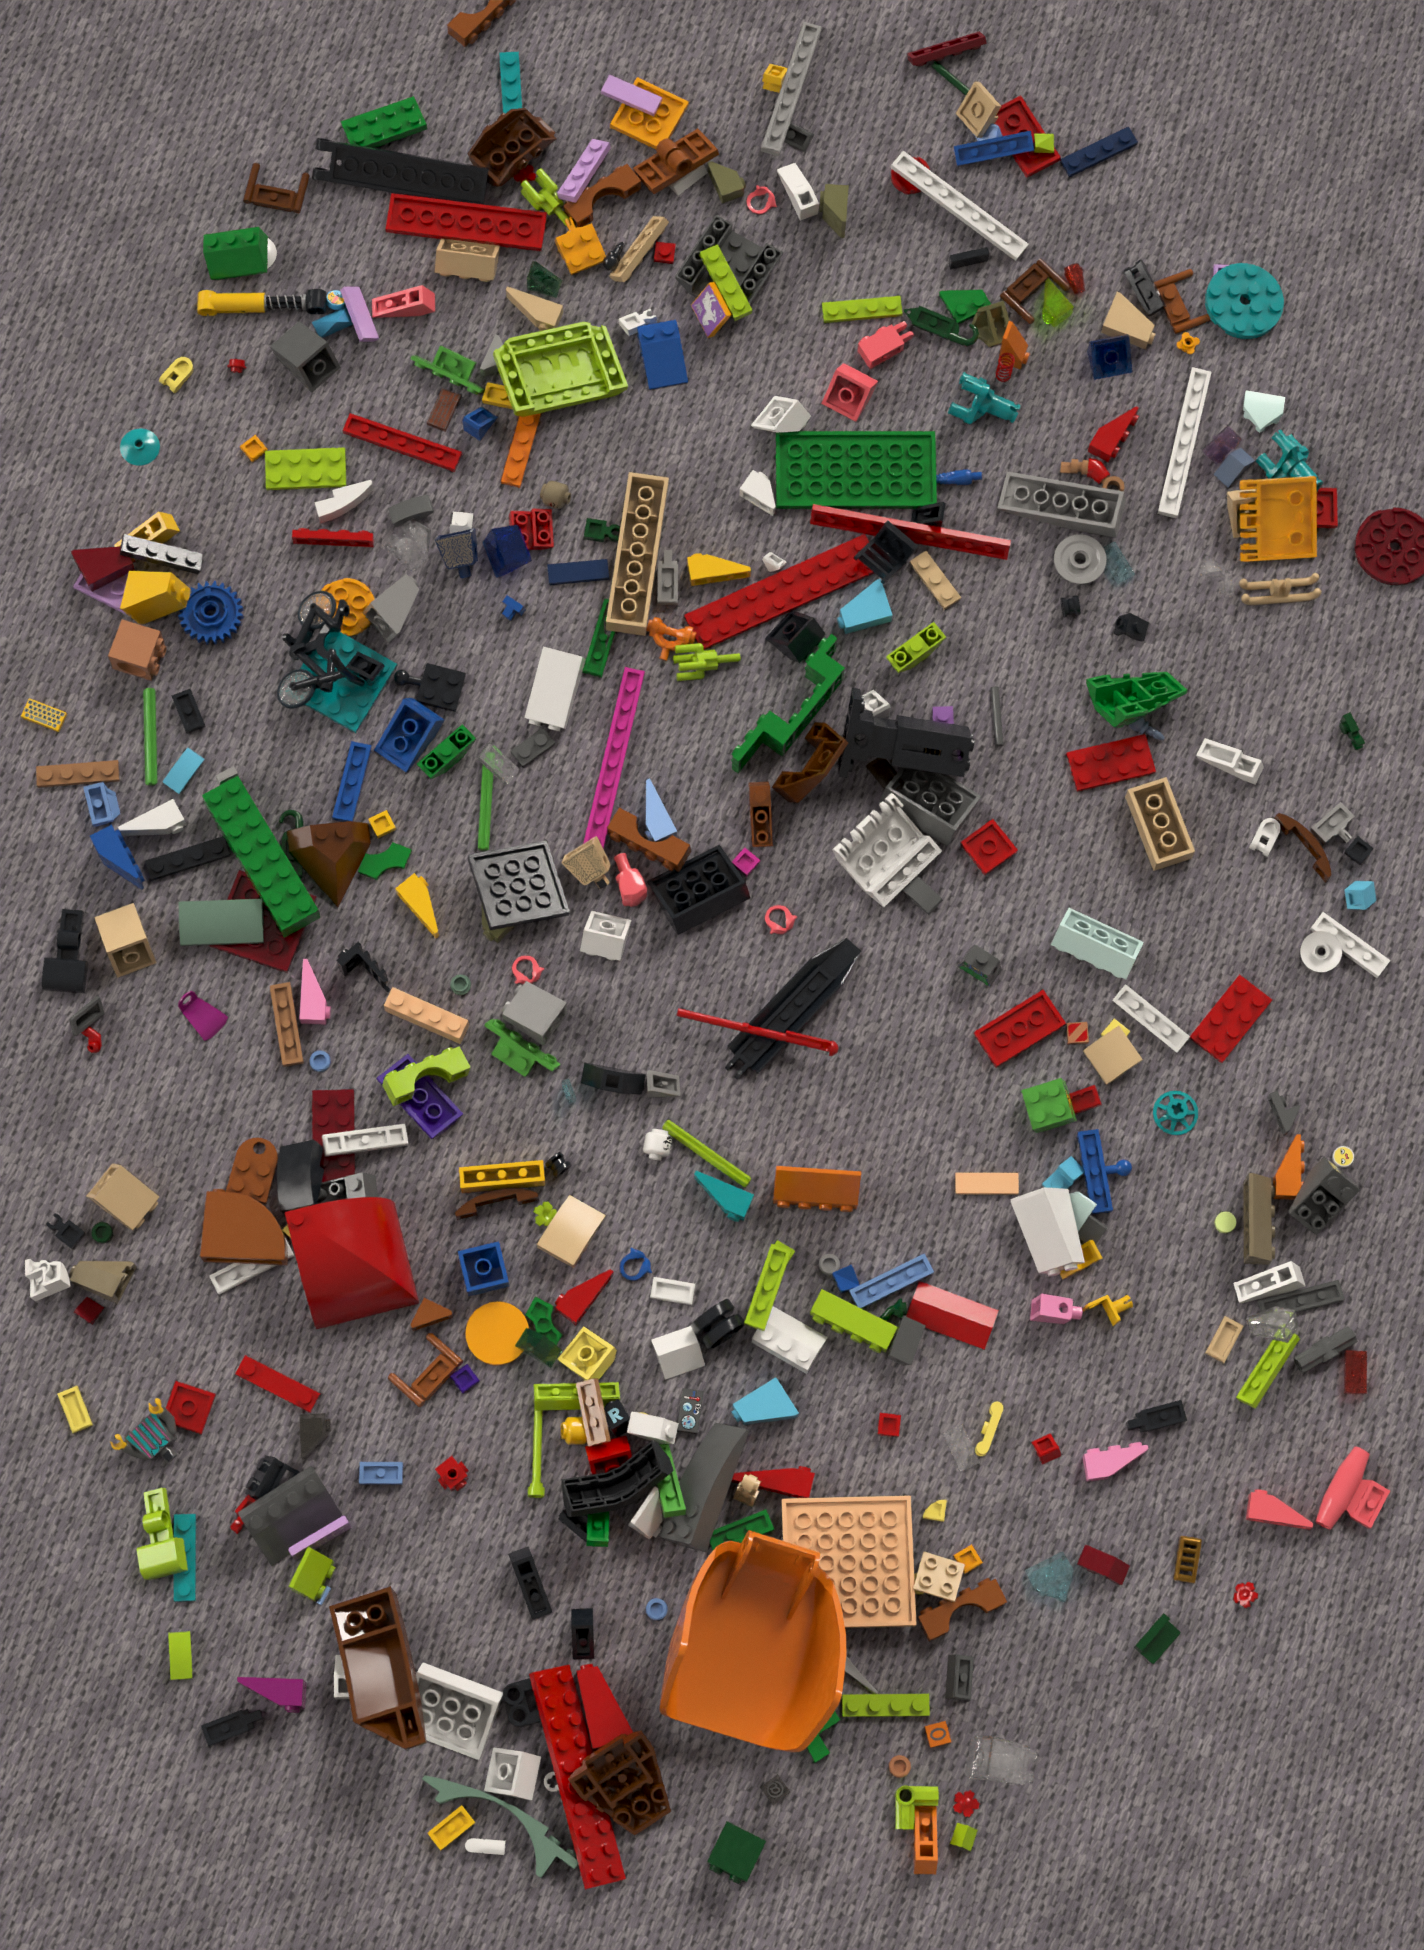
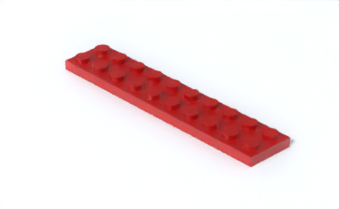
(779, 593)
(568, 1746)

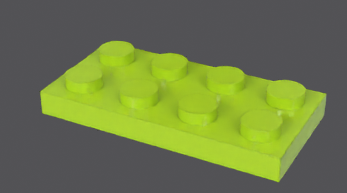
(305, 468)

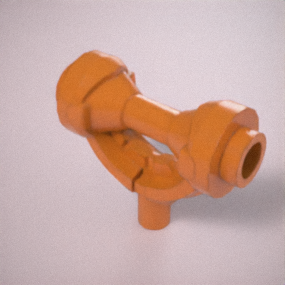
(658, 629)

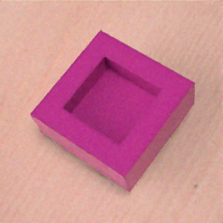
(745, 862)

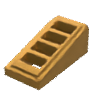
(1181, 1549)

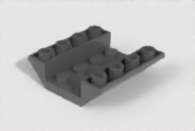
(746, 259)

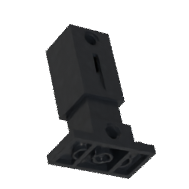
(904, 741)

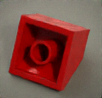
(608, 1455)

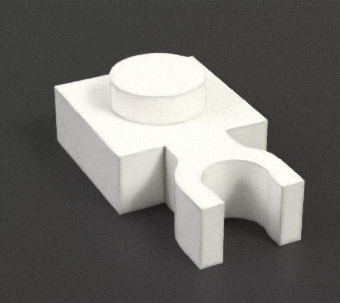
(632, 321)

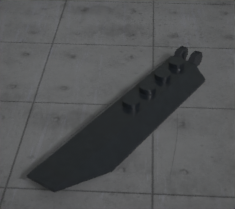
(794, 1005)

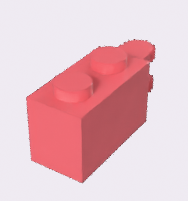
(883, 344)

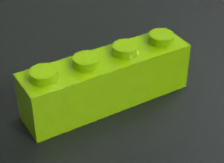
(853, 1321)

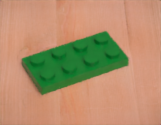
(385, 124)

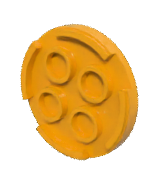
(357, 597)
(494, 1332)

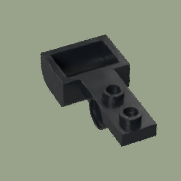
(66, 971)

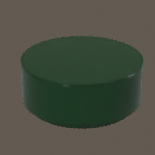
(102, 1232)

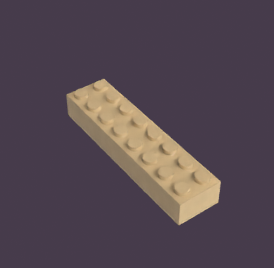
(637, 554)

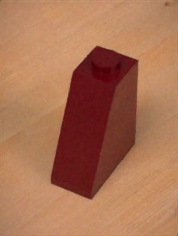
(102, 565)

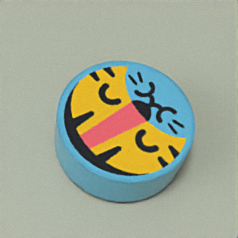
(335, 300)

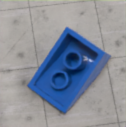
(662, 354)
(408, 733)

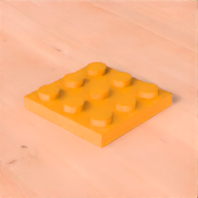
(649, 128)

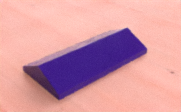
(429, 1104)

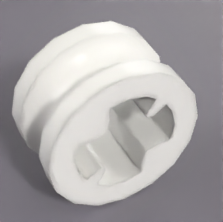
(549, 1776)

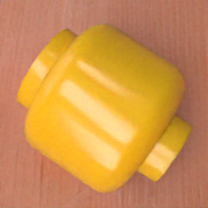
(573, 1431)

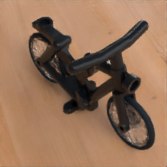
(314, 613)

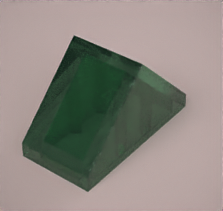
(542, 280)
(538, 1347)

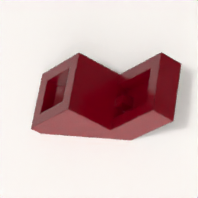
(1103, 1564)

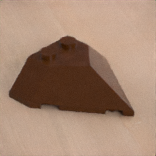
(330, 853)

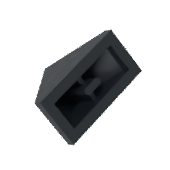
(929, 514)

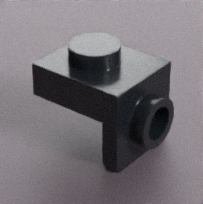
(1131, 626)

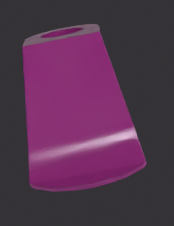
(202, 1016)

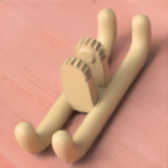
(1280, 590)

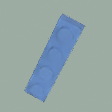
(891, 1281)

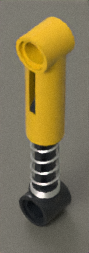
(212, 303)

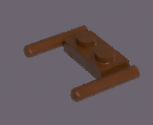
(272, 196)
(1028, 284)

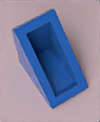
(478, 422)

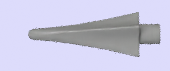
(851, 1670)

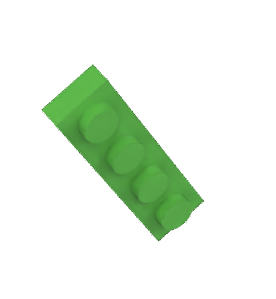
(670, 1492)

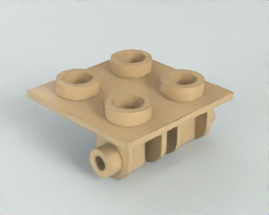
(939, 1576)

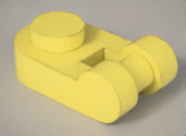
(182, 368)

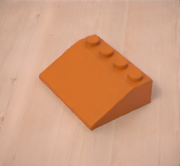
(816, 1188)

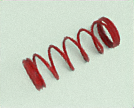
(1004, 366)

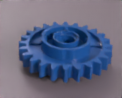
(217, 625)

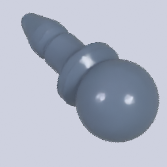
(1142, 726)

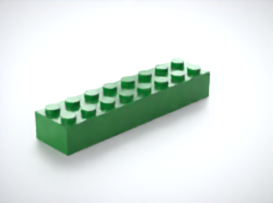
(261, 856)

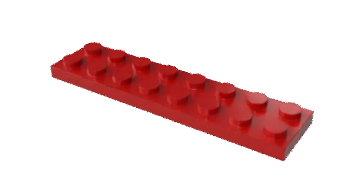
(466, 222)

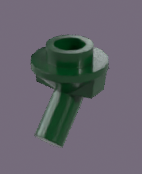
(899, 1309)

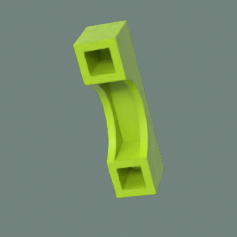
(449, 1065)

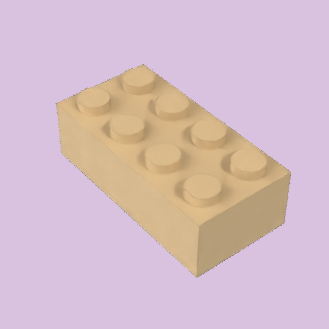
(1160, 824)

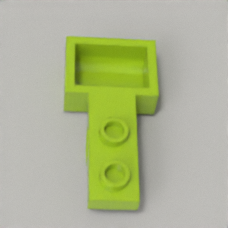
(165, 1553)

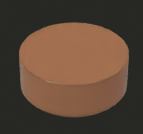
(899, 1766)

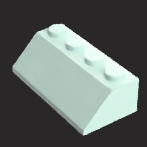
(1097, 943)

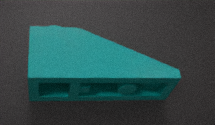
(728, 1197)

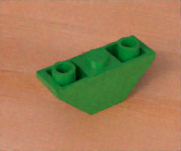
(447, 753)

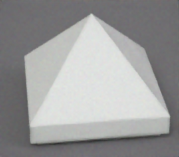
(773, 562)

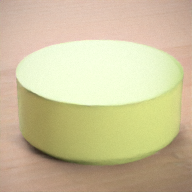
(1225, 1222)

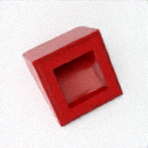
(1046, 1448)

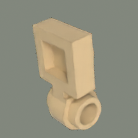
(747, 1490)

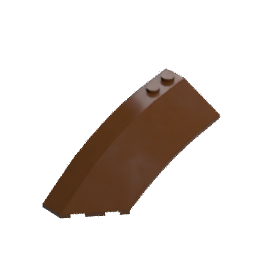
(379, 1667)

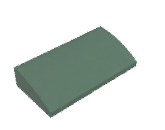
(221, 922)

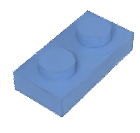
(381, 1473)

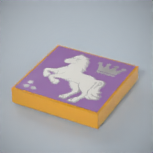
(711, 309)

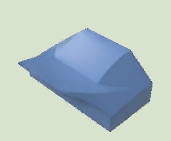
(101, 804)

